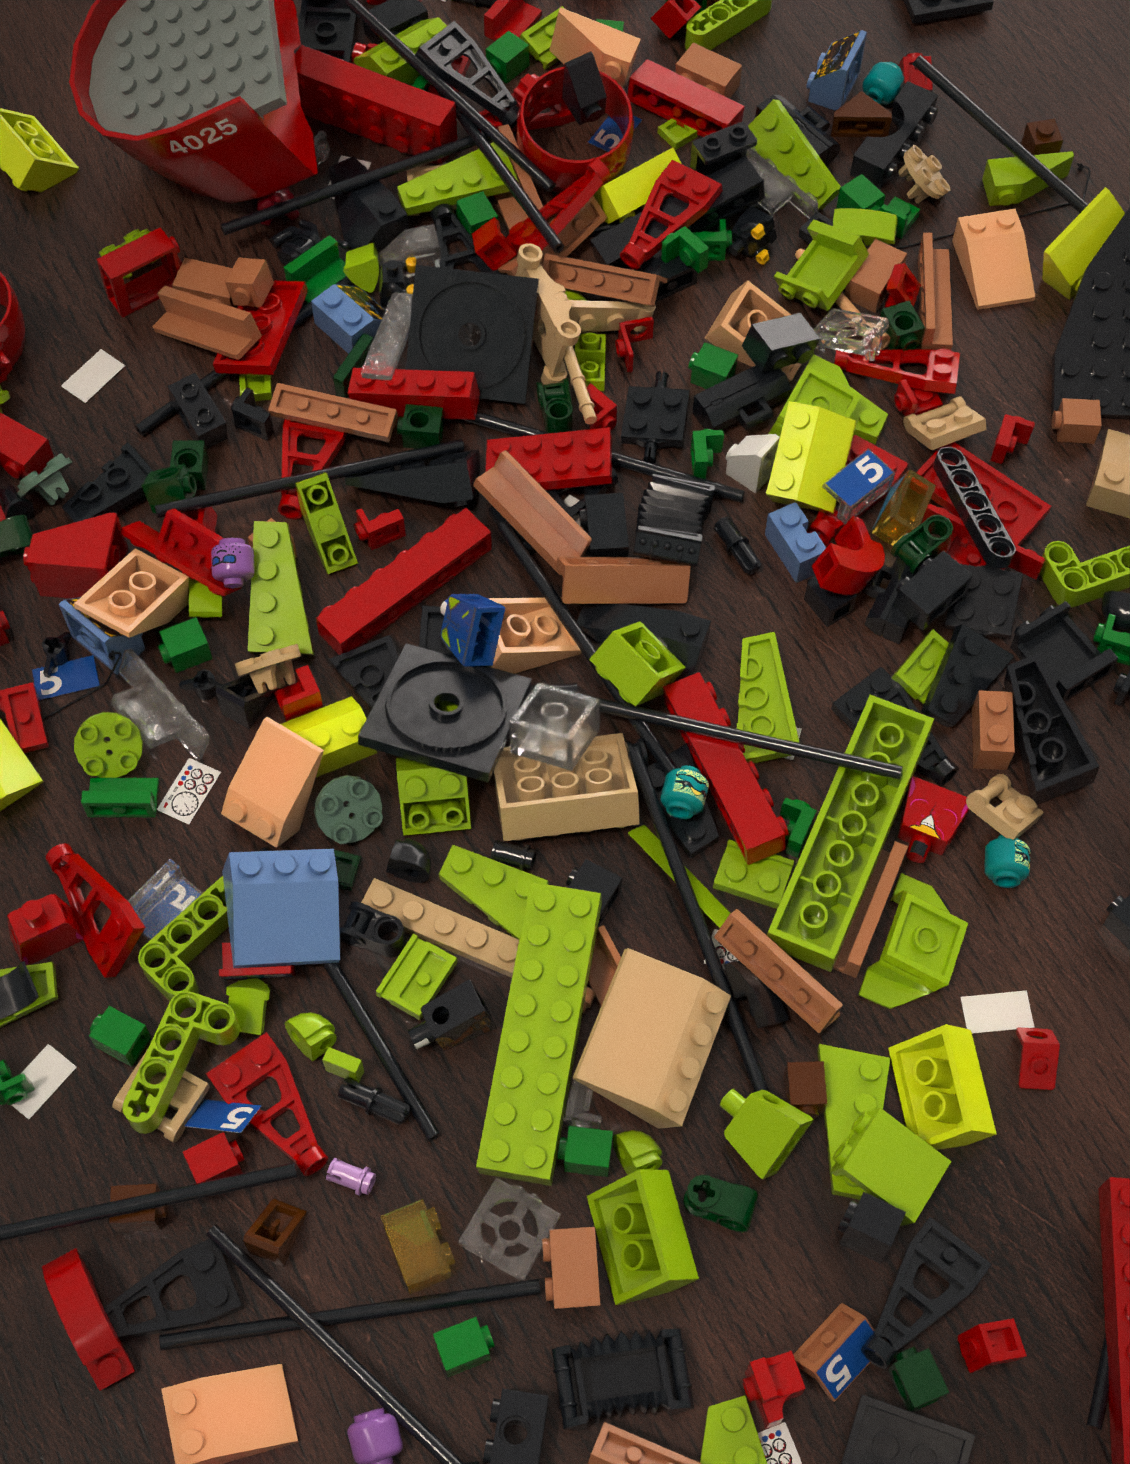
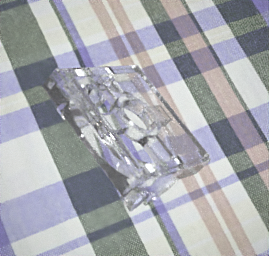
(865, 325)
(503, 1192)

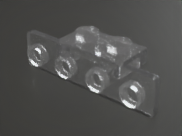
(780, 188)
(389, 339)
(156, 709)

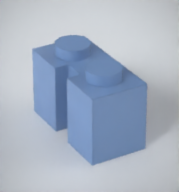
(789, 537)

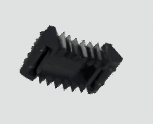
(672, 519)
(622, 1376)

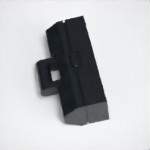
(812, 126)
(739, 396)
(884, 616)

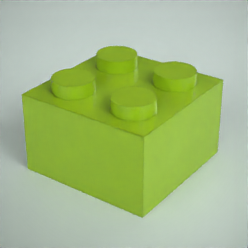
(636, 663)

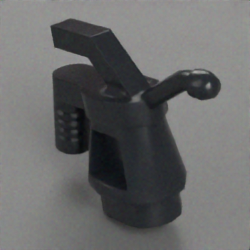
(297, 241)

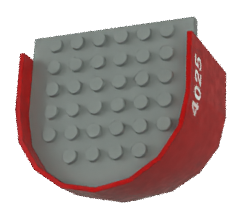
(198, 91)

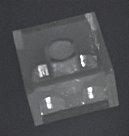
(554, 726)

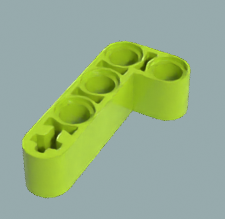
(723, 21)
(1083, 575)
(179, 955)
(174, 1062)

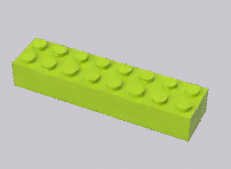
(849, 836)
(540, 1034)

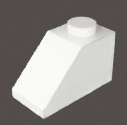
(752, 460)

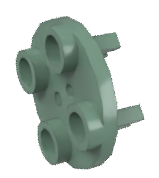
(49, 483)
(362, 802)

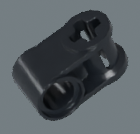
(367, 927)

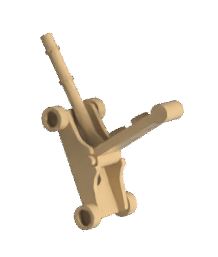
(562, 320)

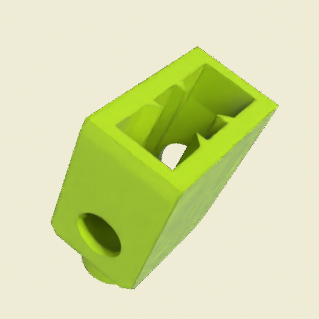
(763, 1129)

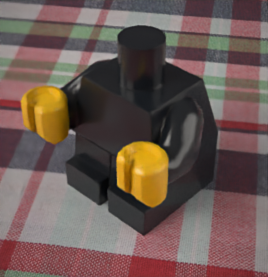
(752, 233)
(393, 279)

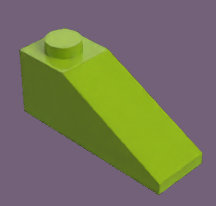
(1011, 181)

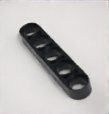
(971, 517)

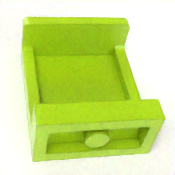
(823, 266)
(890, 1163)

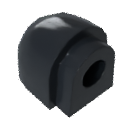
(1117, 604)
(409, 861)

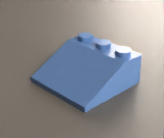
(282, 907)

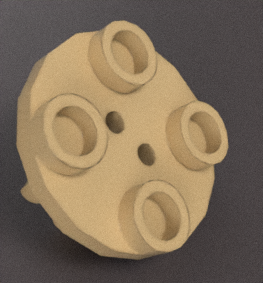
(925, 174)
(270, 668)

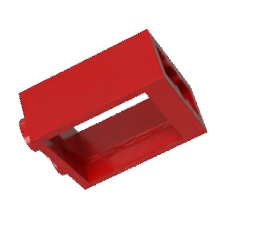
(132, 256)

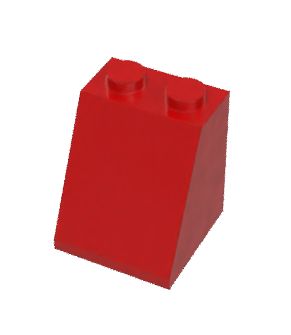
(75, 556)

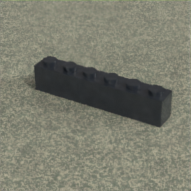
(741, 189)

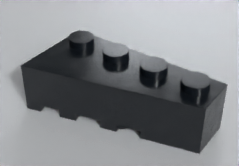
(1046, 733)

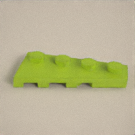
(792, 153)
(453, 182)
(276, 594)
(764, 696)
(853, 1085)

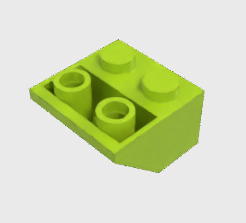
(431, 798)

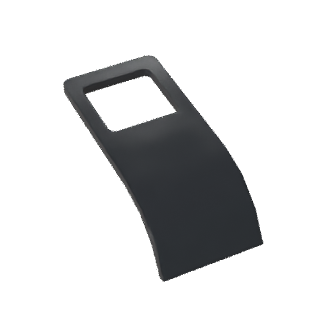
(16, 991)

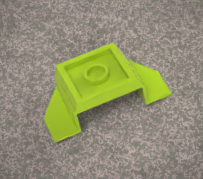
(821, 386)
(918, 948)

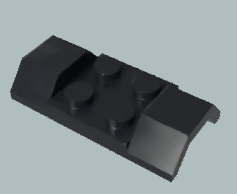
(327, 27)

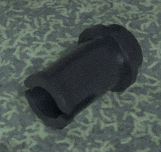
(514, 855)

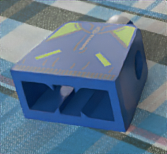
(472, 628)

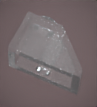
(414, 242)

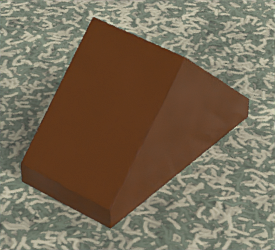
(861, 118)
(275, 1232)

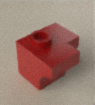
(771, 1384)

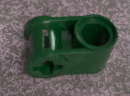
(556, 406)
(14, 535)
(920, 544)
(725, 1202)

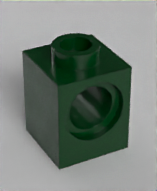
(904, 326)
(427, 417)
(193, 455)
(169, 485)
(917, 1379)

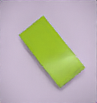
(867, 224)
(591, 358)
(202, 601)

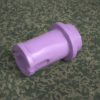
(351, 1176)

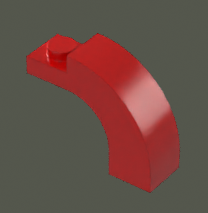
(851, 562)
(86, 1319)

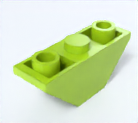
(325, 523)

